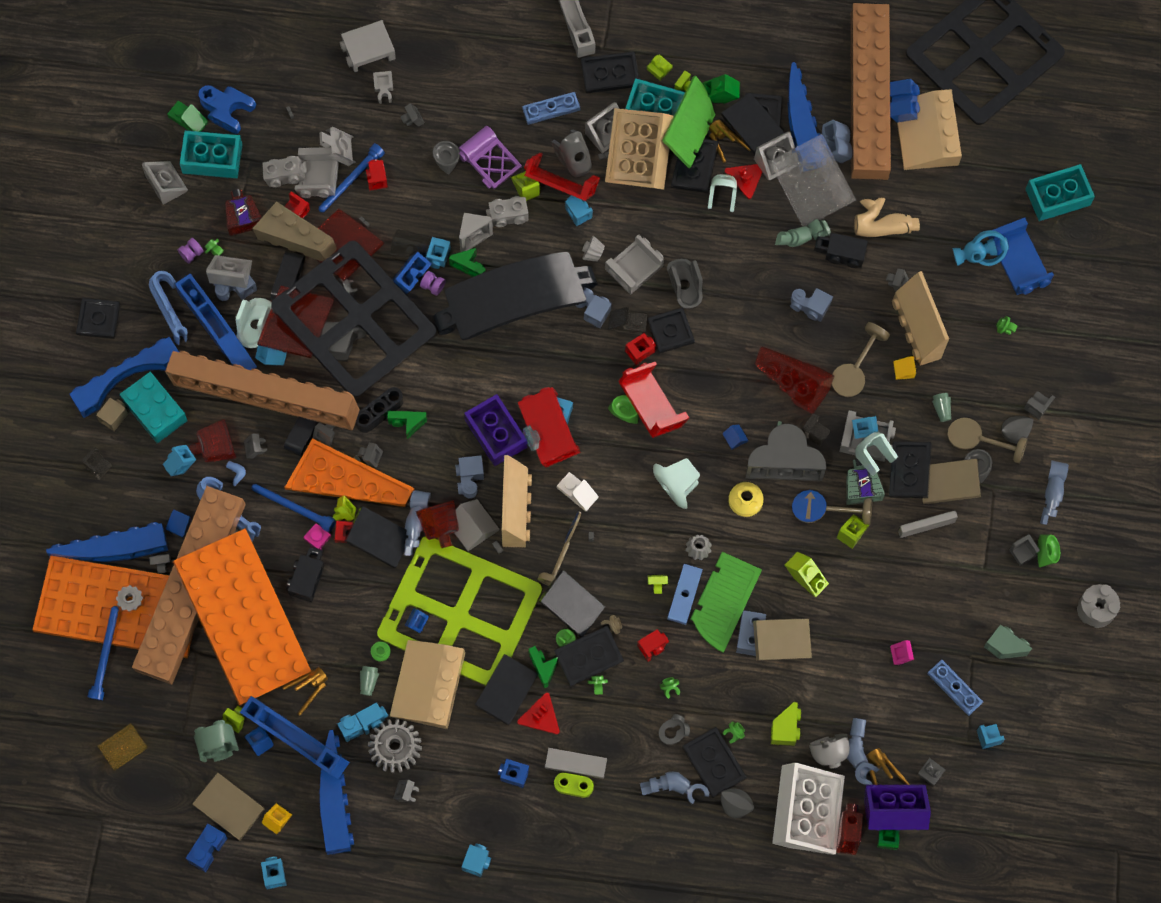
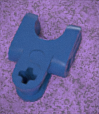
(223, 104)

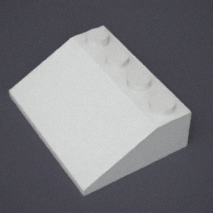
(808, 809)

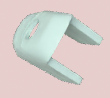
(723, 180)
(254, 310)
(879, 440)
(677, 480)

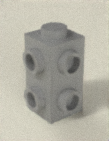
(284, 171)
(508, 211)

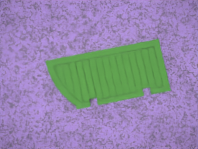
(690, 123)
(724, 600)

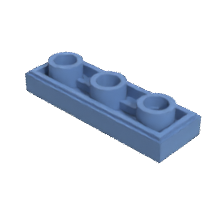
(561, 105)
(687, 584)
(964, 696)

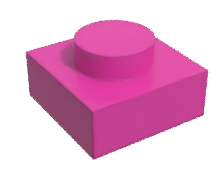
(317, 536)
(902, 652)

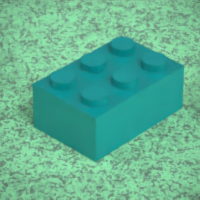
(654, 98)
(211, 154)
(1060, 192)
(153, 407)

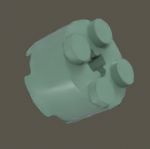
(215, 741)

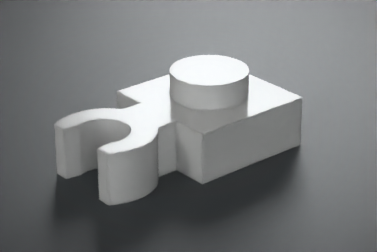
(383, 84)

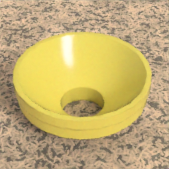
(742, 507)

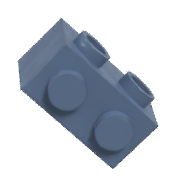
(746, 639)

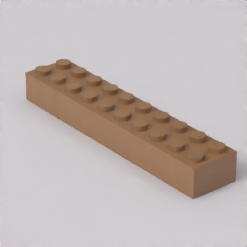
(870, 91)
(262, 390)
(175, 614)

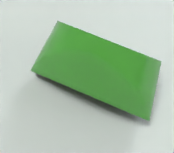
(623, 409)
(1049, 550)

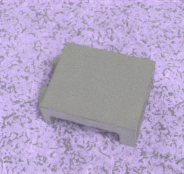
(367, 45)
(320, 174)
(635, 264)
(849, 442)

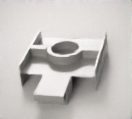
(340, 145)

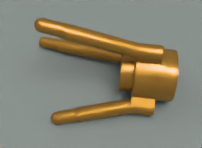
(719, 131)
(315, 678)
(879, 759)

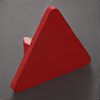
(746, 177)
(541, 716)

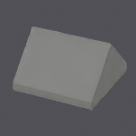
(600, 126)
(772, 150)
(164, 180)
(474, 230)
(229, 271)
(474, 524)

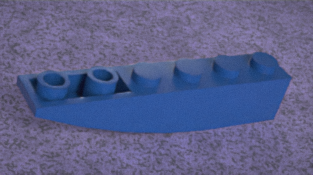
(800, 119)
(213, 322)
(115, 546)
(332, 807)

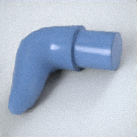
(238, 469)

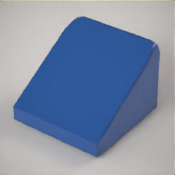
(178, 523)
(259, 741)

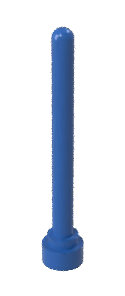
(375, 152)
(326, 522)
(96, 691)

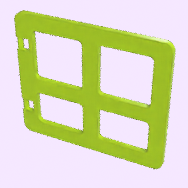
(458, 616)

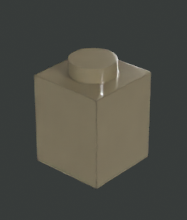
(112, 414)

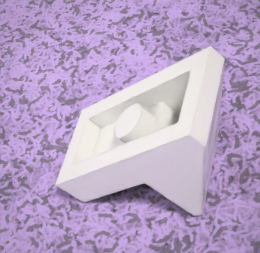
(578, 491)

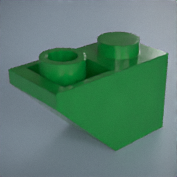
(722, 89)

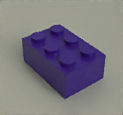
(495, 430)
(897, 807)

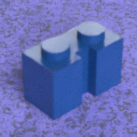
(904, 100)
(411, 271)
(202, 850)

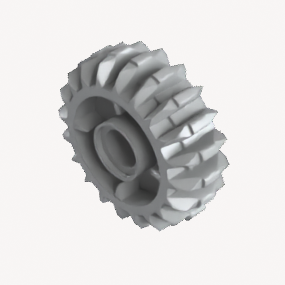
(398, 757)

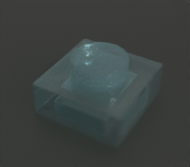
(532, 437)

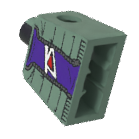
(862, 485)

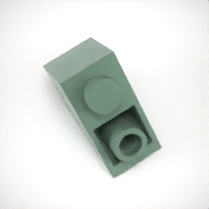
(1007, 645)

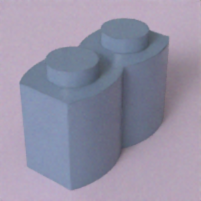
(838, 137)

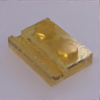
(122, 747)

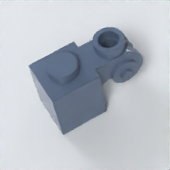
(223, 291)
(815, 306)
(597, 308)
(469, 470)

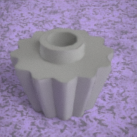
(592, 249)
(698, 553)
(127, 592)

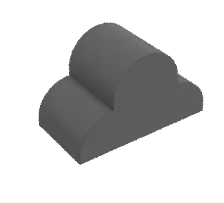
(786, 457)

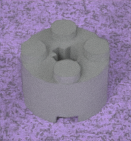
(1103, 596)

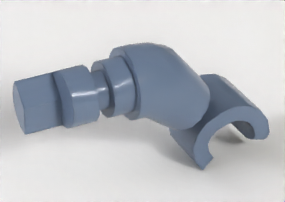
(1054, 490)
(418, 501)
(856, 754)
(674, 782)

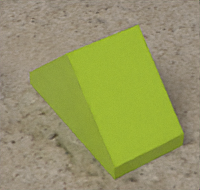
(526, 186)
(852, 531)

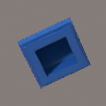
(735, 436)
(417, 620)

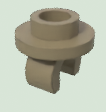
(615, 624)

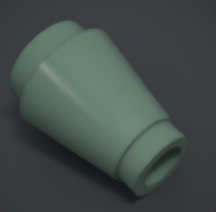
(942, 406)
(368, 680)

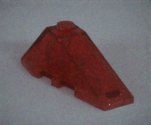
(800, 380)

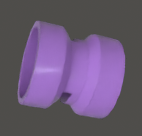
(190, 250)
(432, 283)

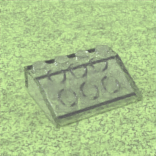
(812, 180)

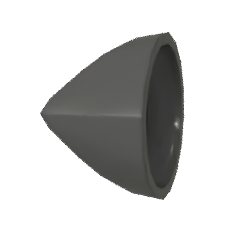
(446, 155)
(1016, 427)
(984, 462)
(736, 803)

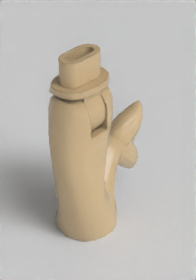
(890, 224)

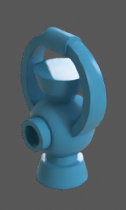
(976, 251)

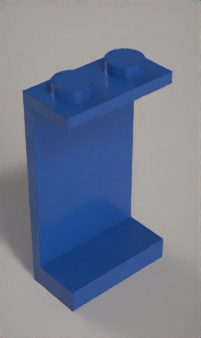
(1022, 260)

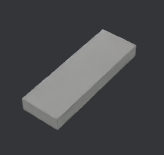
(927, 524)
(576, 763)

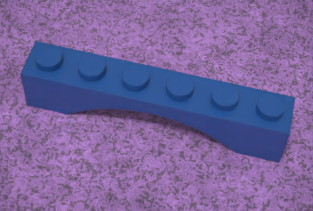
(91, 396)
(294, 737)

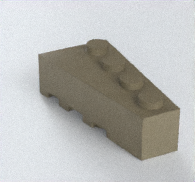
(291, 231)

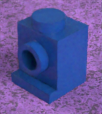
(521, 769)

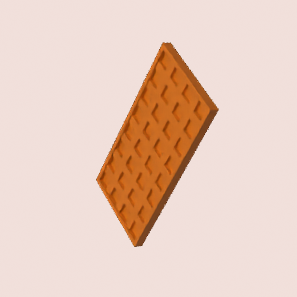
(80, 598)
(242, 616)

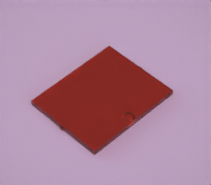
(345, 229)
(310, 309)

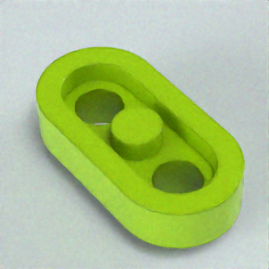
(573, 786)

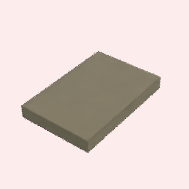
(953, 481)
(782, 639)
(228, 806)

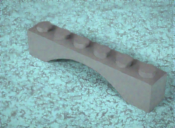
(578, 27)

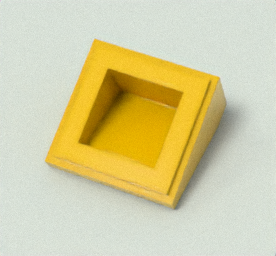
(905, 368)
(276, 818)

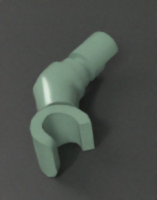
(801, 235)

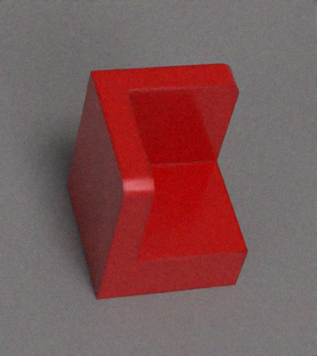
(297, 205)

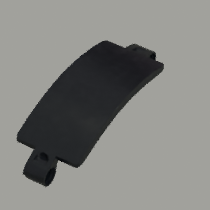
(513, 294)

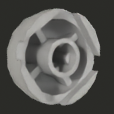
(830, 750)

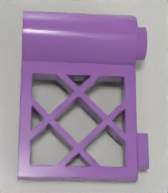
(478, 147)

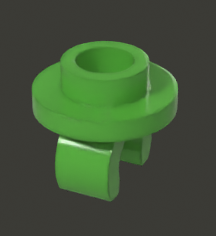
(213, 247)
(1004, 325)
(564, 637)
(380, 651)
(598, 681)
(669, 684)
(737, 731)

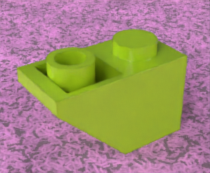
(806, 573)
(784, 727)

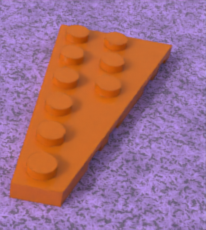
(336, 474)

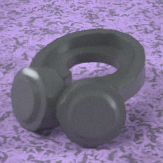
(673, 722)

